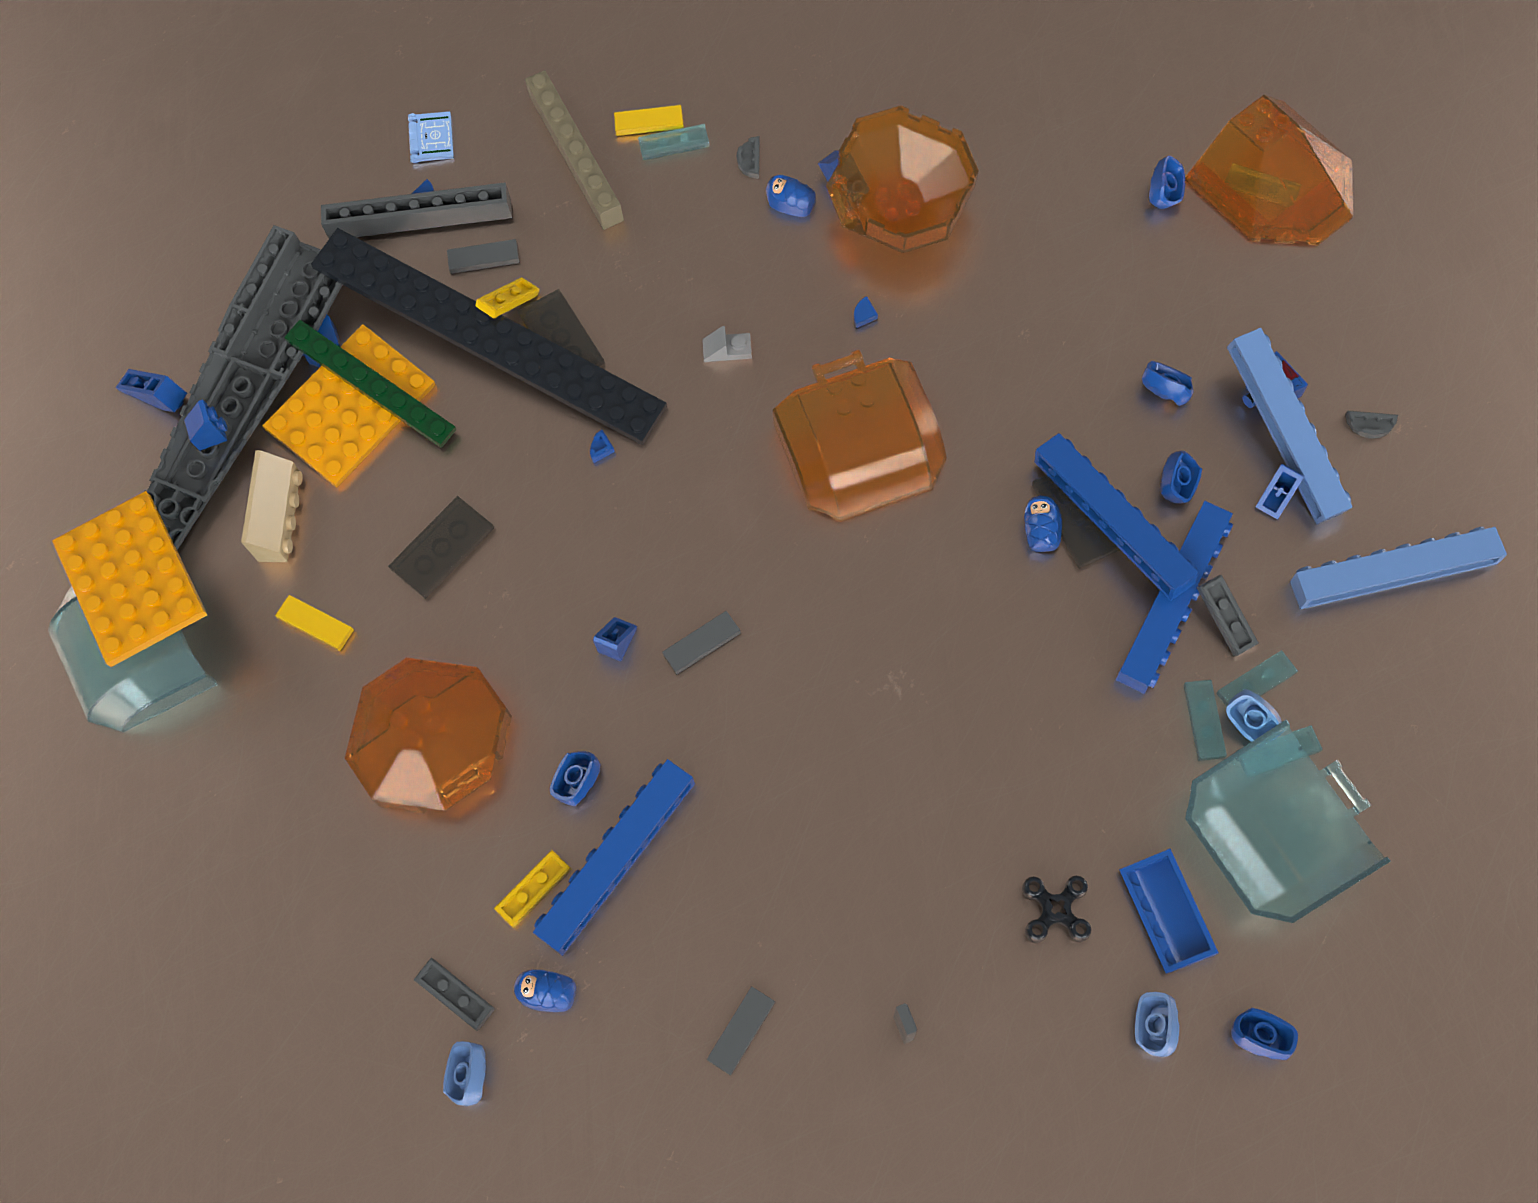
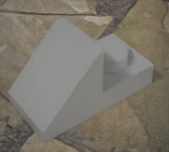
(725, 347)

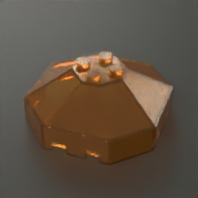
(902, 179)
(426, 735)

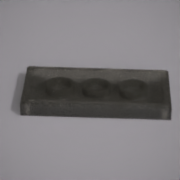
(557, 322)
(1079, 532)
(441, 547)

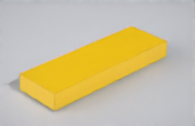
(648, 120)
(507, 297)
(314, 622)
(532, 889)

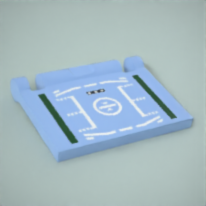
(430, 136)

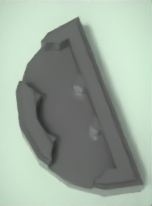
(749, 157)
(1371, 424)

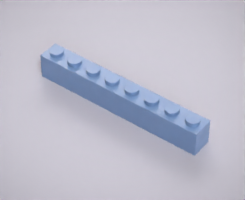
(1289, 425)
(1397, 567)

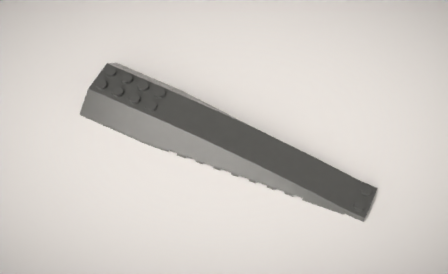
(242, 373)

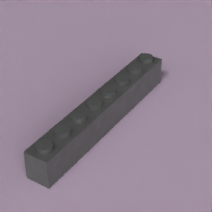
(418, 210)

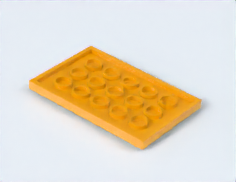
(336, 424)
(129, 578)

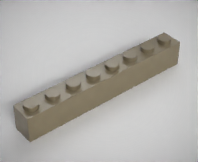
(574, 150)

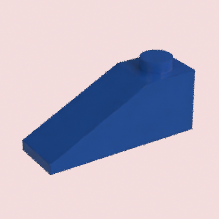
(152, 389)

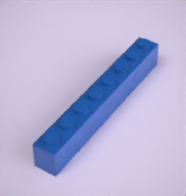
(1116, 517)
(1165, 615)
(613, 857)

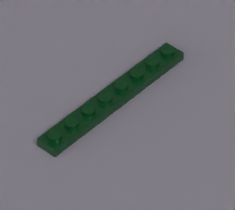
(370, 383)

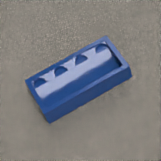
(1168, 911)

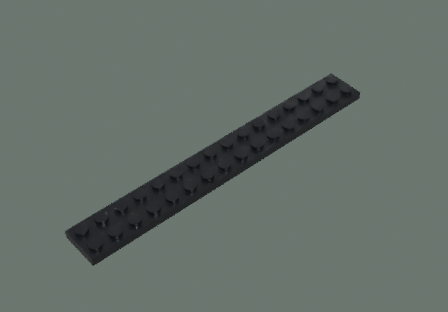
(491, 339)

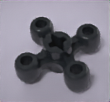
(1063, 917)

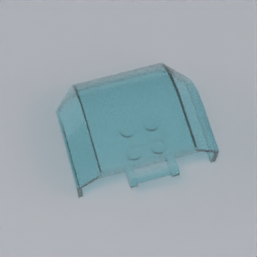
(133, 688)
(1281, 827)

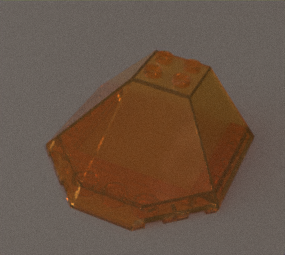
(1276, 176)

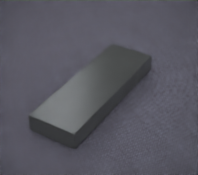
(483, 256)
(1227, 615)
(701, 642)
(454, 994)
(905, 1023)
(741, 1031)

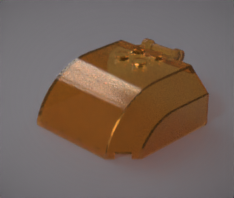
(860, 437)

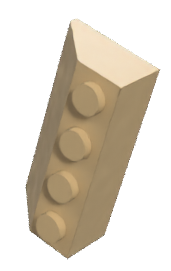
(271, 508)

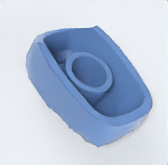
(1252, 714)
(1157, 1024)
(465, 1073)

